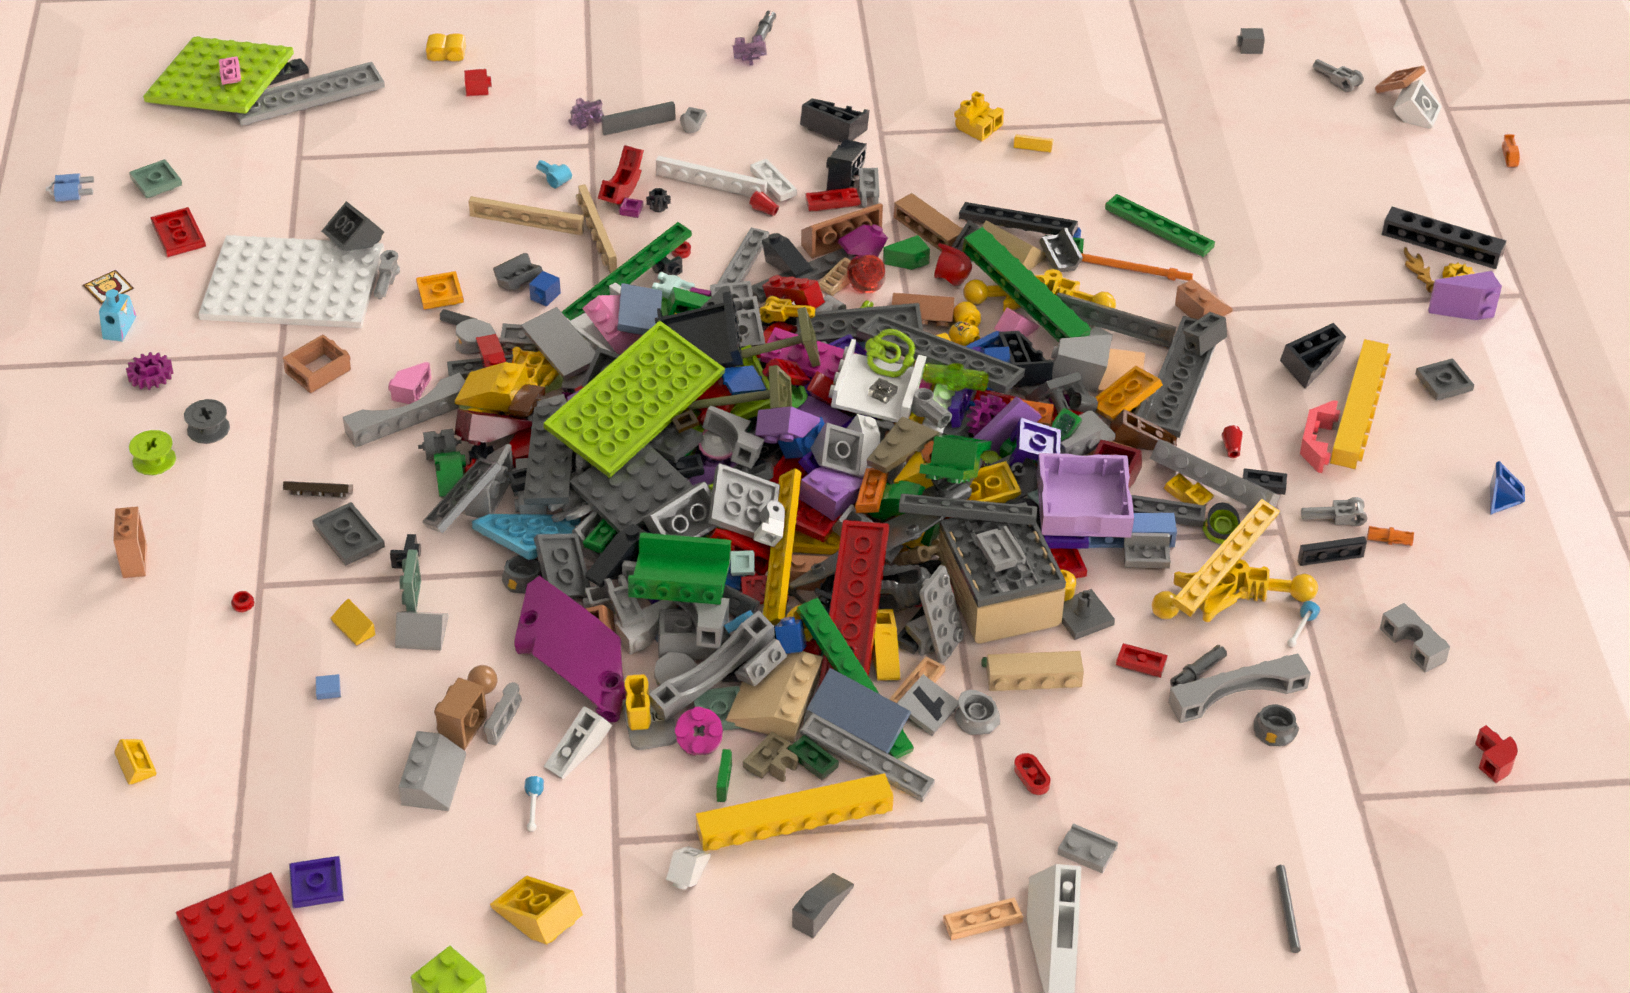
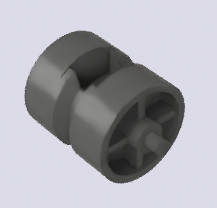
(439, 443)

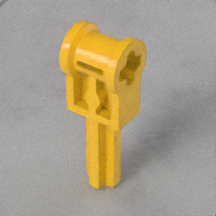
(781, 309)

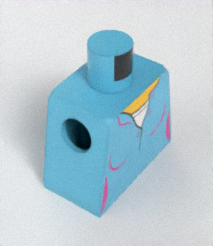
(116, 316)

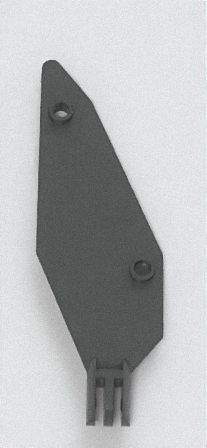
(901, 530)

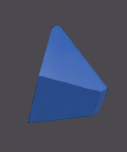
(1505, 489)

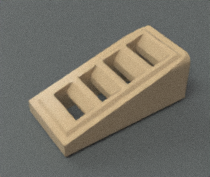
(836, 273)

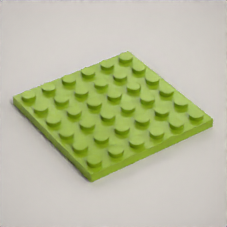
(195, 75)

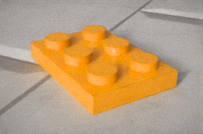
(1127, 392)

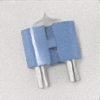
(68, 187)

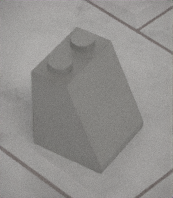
(1082, 355)

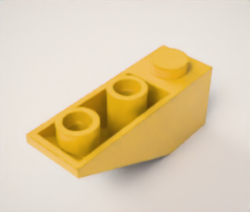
(885, 647)

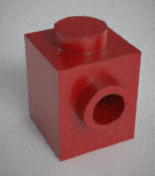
(477, 82)

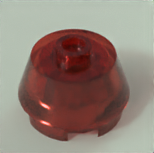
(866, 273)

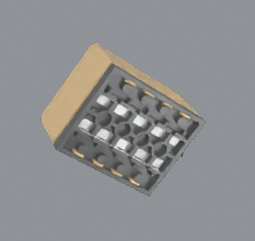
(1006, 600)

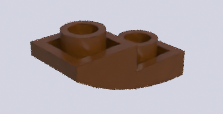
(526, 400)

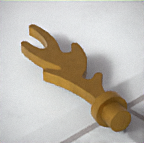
(1417, 267)

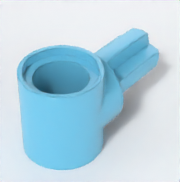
(555, 174)

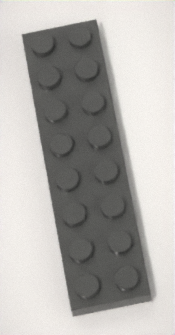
(944, 352)
(1181, 381)

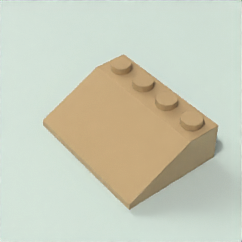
(780, 698)

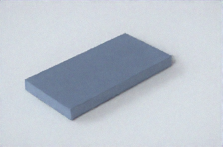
(638, 308)
(859, 710)

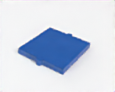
(742, 380)

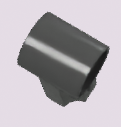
(1080, 398)

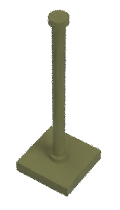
(806, 337)
(779, 393)

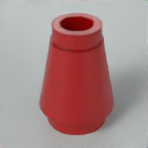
(761, 202)
(1232, 440)

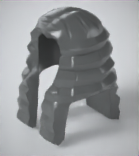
(907, 590)

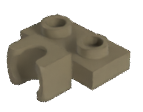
(771, 756)

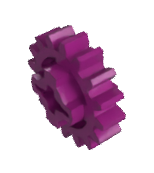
(149, 370)
(983, 413)

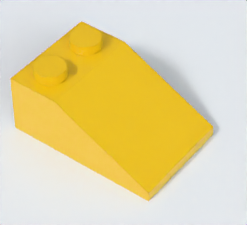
(493, 386)
(995, 484)
(538, 908)

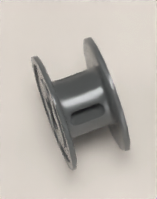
(206, 421)

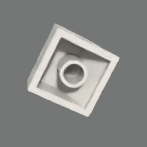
(1417, 105)

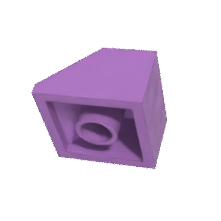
(784, 424)

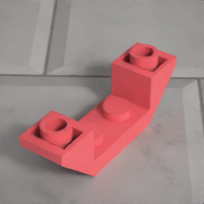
(1314, 451)

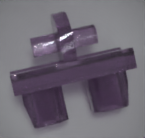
(749, 51)
(583, 111)

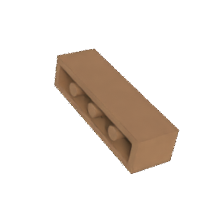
(926, 221)

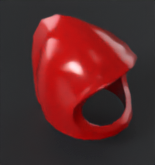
(952, 265)

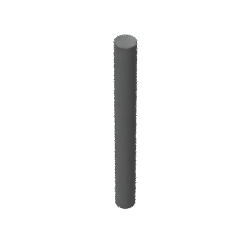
(1288, 909)

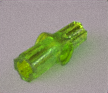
(955, 377)

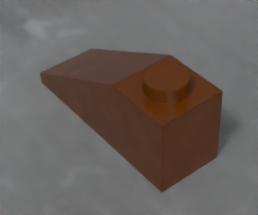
(1138, 432)

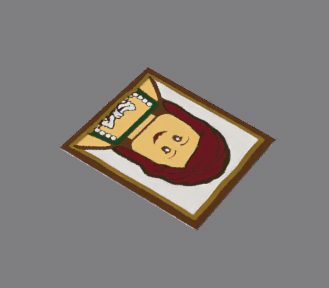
(109, 281)

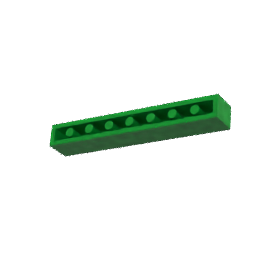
(1023, 286)

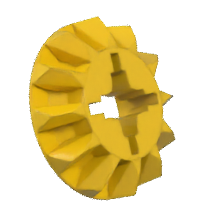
(1452, 269)

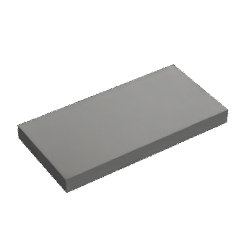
(559, 343)

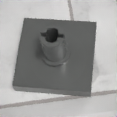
(1054, 389)
(1024, 474)
(1085, 614)

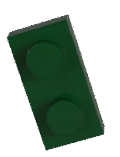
(814, 757)

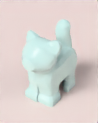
(667, 282)

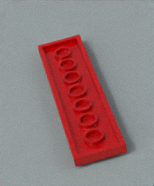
(858, 587)

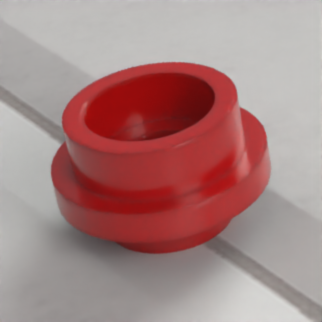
(242, 601)

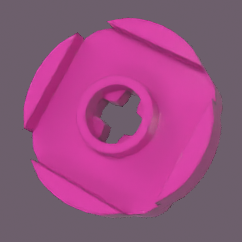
(696, 718)

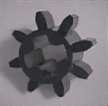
(658, 200)
(480, 451)

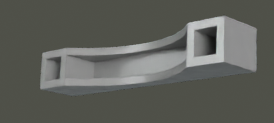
(371, 425)
(1211, 475)
(1281, 675)
(684, 689)

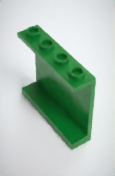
(680, 568)

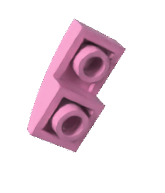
(230, 70)

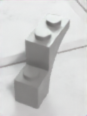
(734, 431)

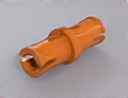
(1390, 535)

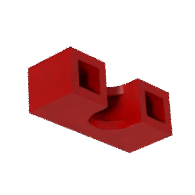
(801, 291)

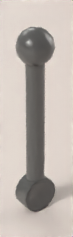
(792, 592)

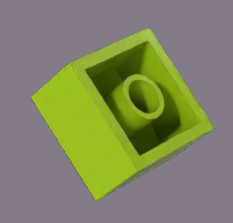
(448, 974)

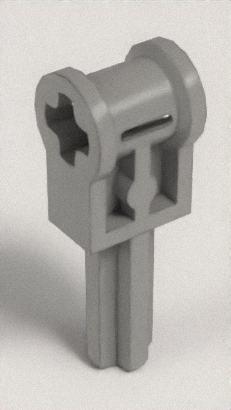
(1342, 76)
(388, 271)
(1341, 511)

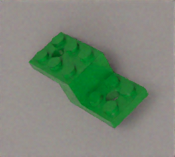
(955, 458)

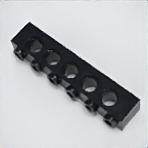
(1444, 237)

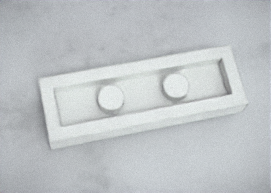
(776, 182)

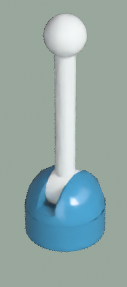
(1307, 616)
(533, 787)

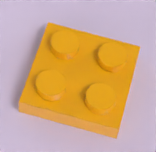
(439, 290)

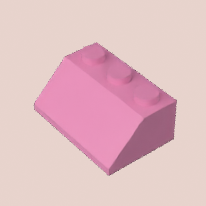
(604, 314)

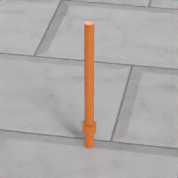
(1171, 273)

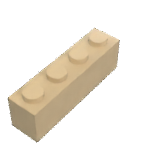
(1034, 670)

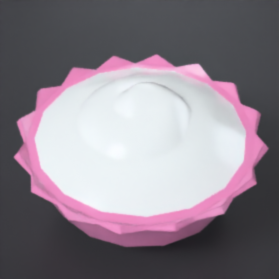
(714, 446)

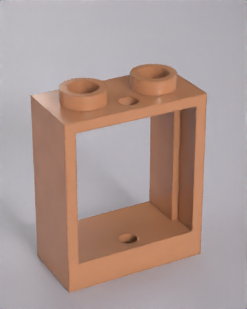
(297, 360)
(130, 542)

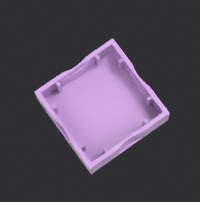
(1084, 495)

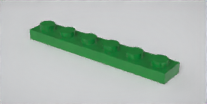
(1160, 225)

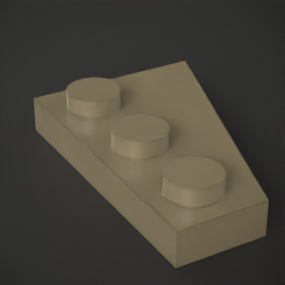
(899, 443)

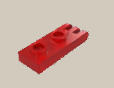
(832, 199)

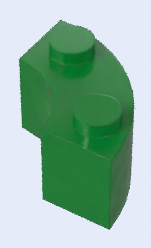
(448, 470)
(891, 498)

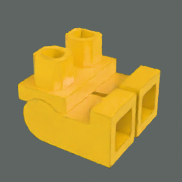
(977, 118)

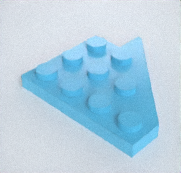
(519, 530)

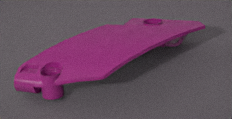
(572, 646)

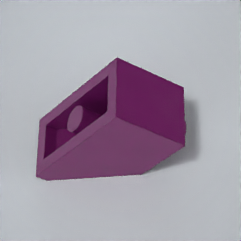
(864, 240)

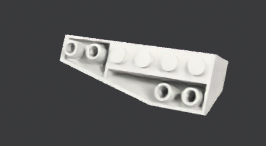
(1054, 925)

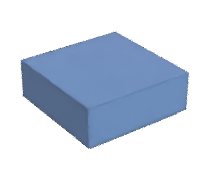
(328, 686)

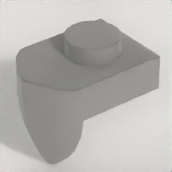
(692, 119)

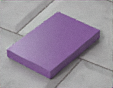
(1002, 424)

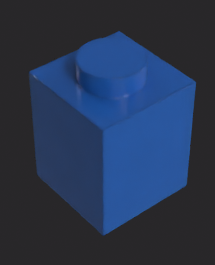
(544, 288)
(791, 635)

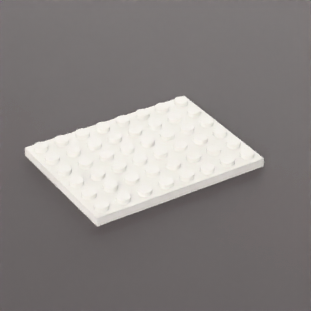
(291, 282)

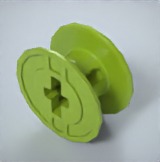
(152, 452)

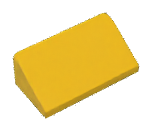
(1033, 143)
(353, 622)
(134, 760)

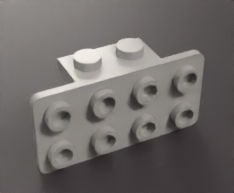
(1087, 436)
(941, 613)

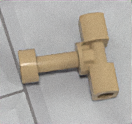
(918, 554)

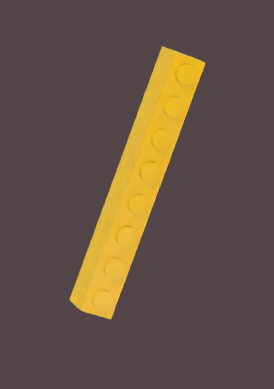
(1360, 403)
(794, 812)

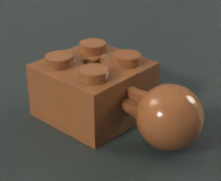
(464, 706)

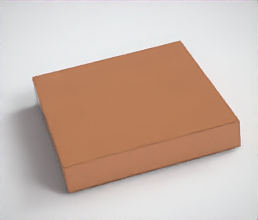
(1400, 79)

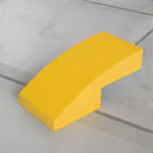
(1187, 492)

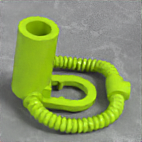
(876, 349)

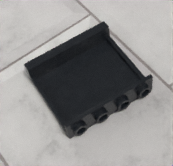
(710, 330)

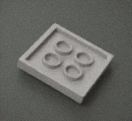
(739, 499)

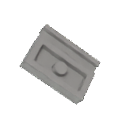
(1000, 549)
(1087, 848)

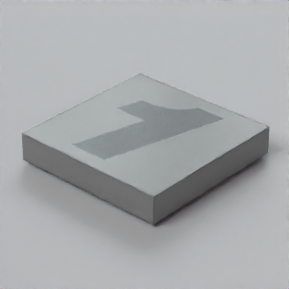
(928, 704)

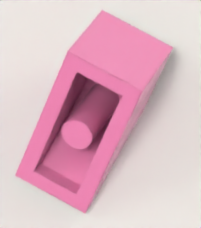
(1015, 322)
(410, 383)

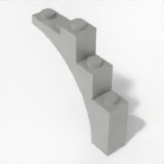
(707, 617)

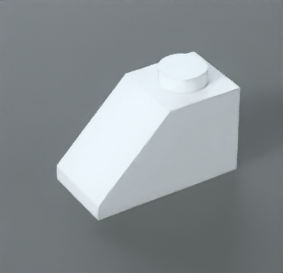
(687, 866)

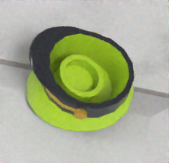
(1220, 522)

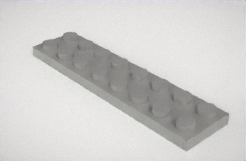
(313, 92)

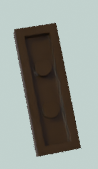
(317, 489)

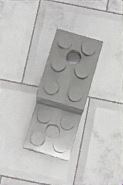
(747, 312)

